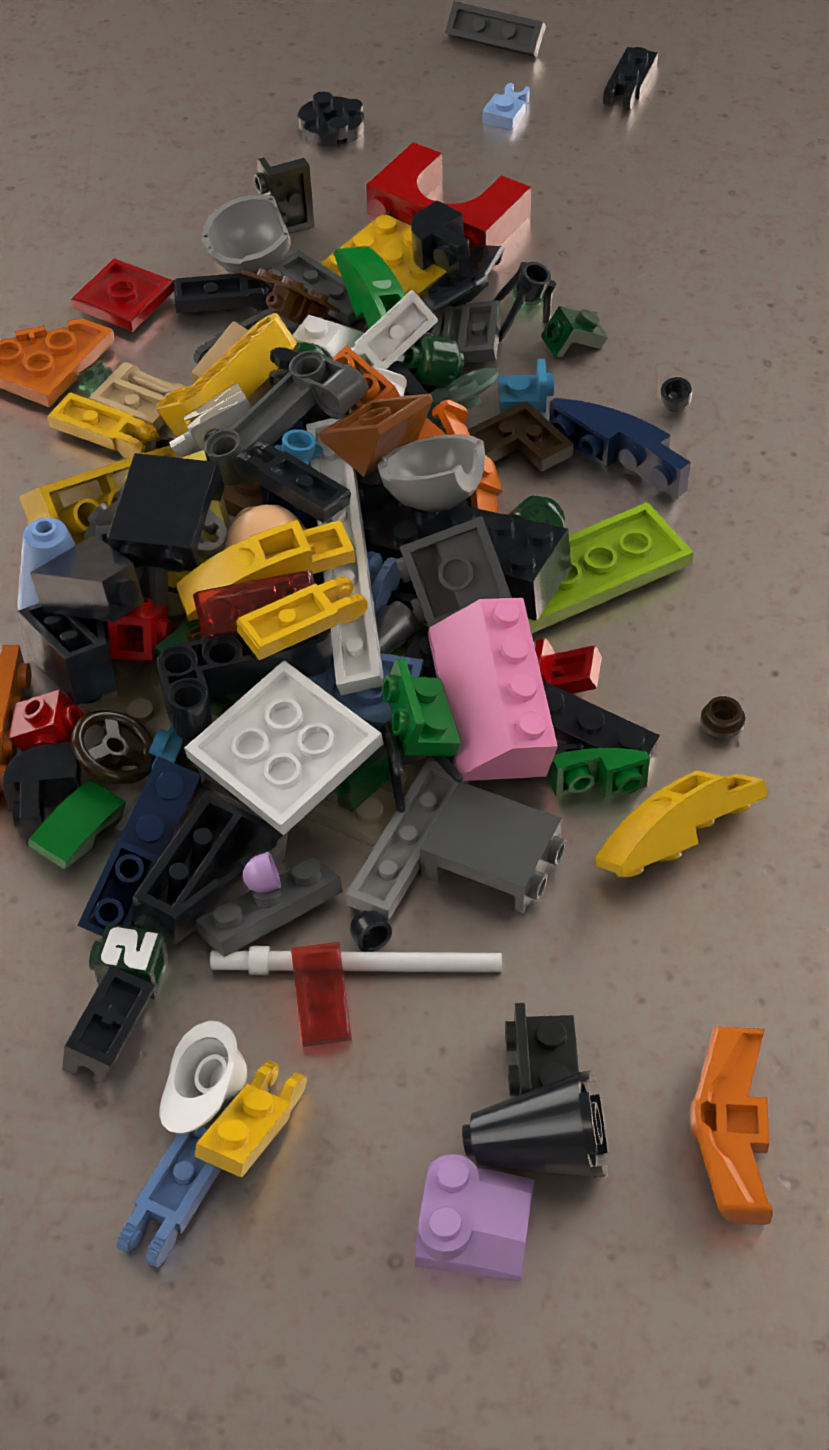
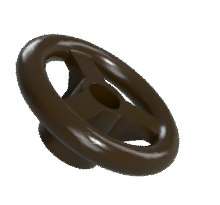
(113, 753)

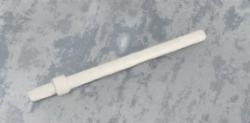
(261, 961)

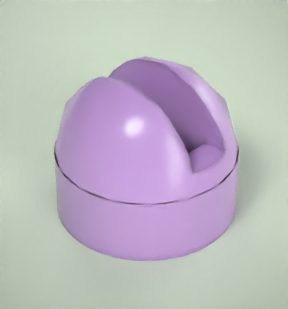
(261, 874)

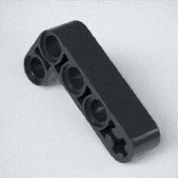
(225, 666)

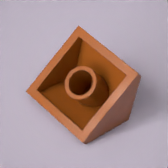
(377, 430)

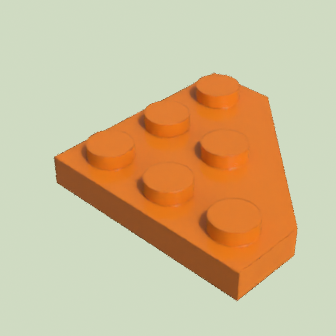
(46, 363)

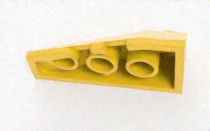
(78, 496)

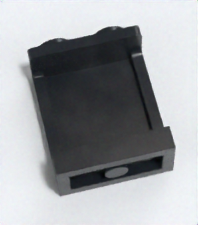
(164, 511)

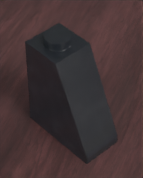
(88, 583)

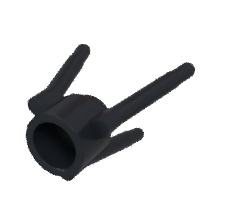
(532, 283)
(397, 759)

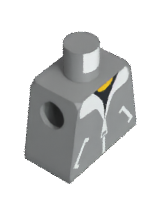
(217, 414)

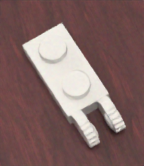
(395, 331)

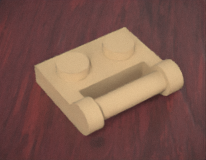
(135, 393)

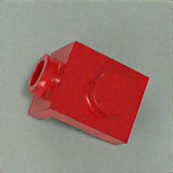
(569, 670)

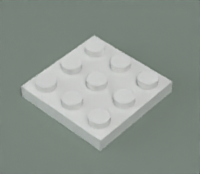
(284, 746)

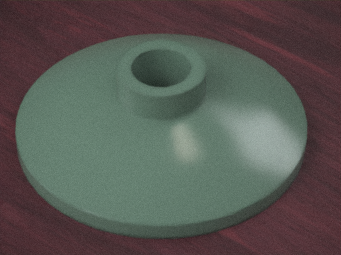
(467, 388)

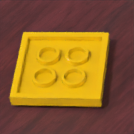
(393, 243)

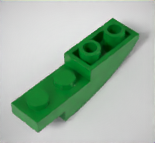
(369, 283)

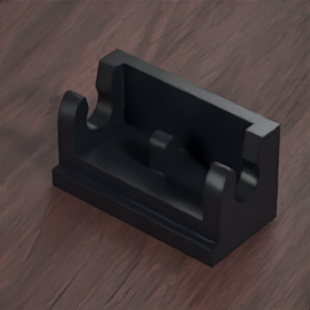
(106, 1023)

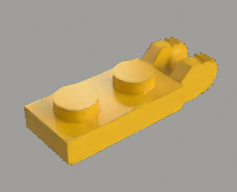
(102, 425)
(300, 616)
(250, 1121)

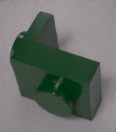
(572, 326)

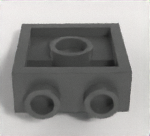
(452, 571)

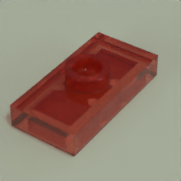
(321, 994)

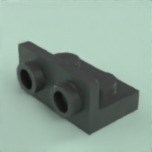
(291, 189)
(543, 1050)

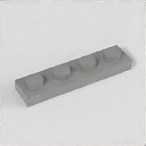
(397, 852)

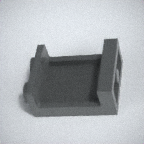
(493, 843)

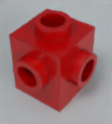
(139, 632)
(43, 720)

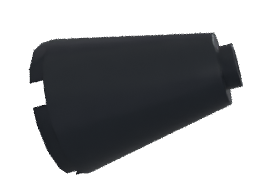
(542, 1130)

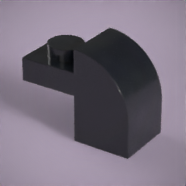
(440, 239)
(39, 781)

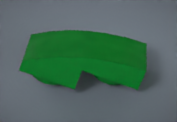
(611, 769)
(75, 823)

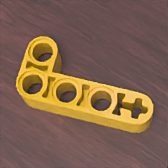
(243, 363)

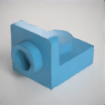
(530, 388)

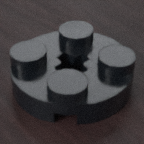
(331, 119)

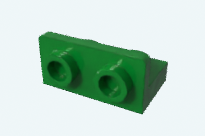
(420, 713)

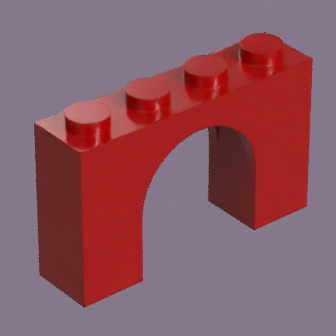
(417, 171)

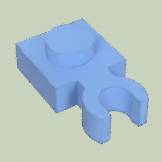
(506, 109)

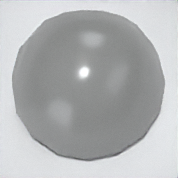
(247, 234)
(434, 471)

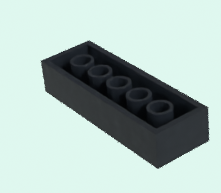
(530, 552)

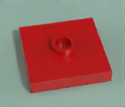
(123, 294)

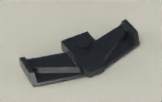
(459, 291)

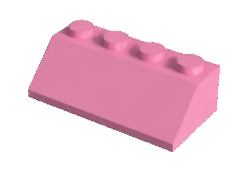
(494, 691)

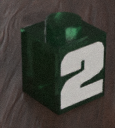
(130, 950)

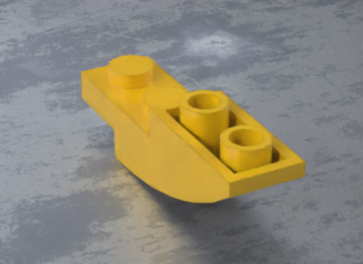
(269, 554)
(670, 818)

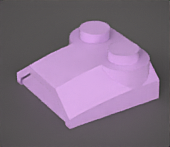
(473, 1219)

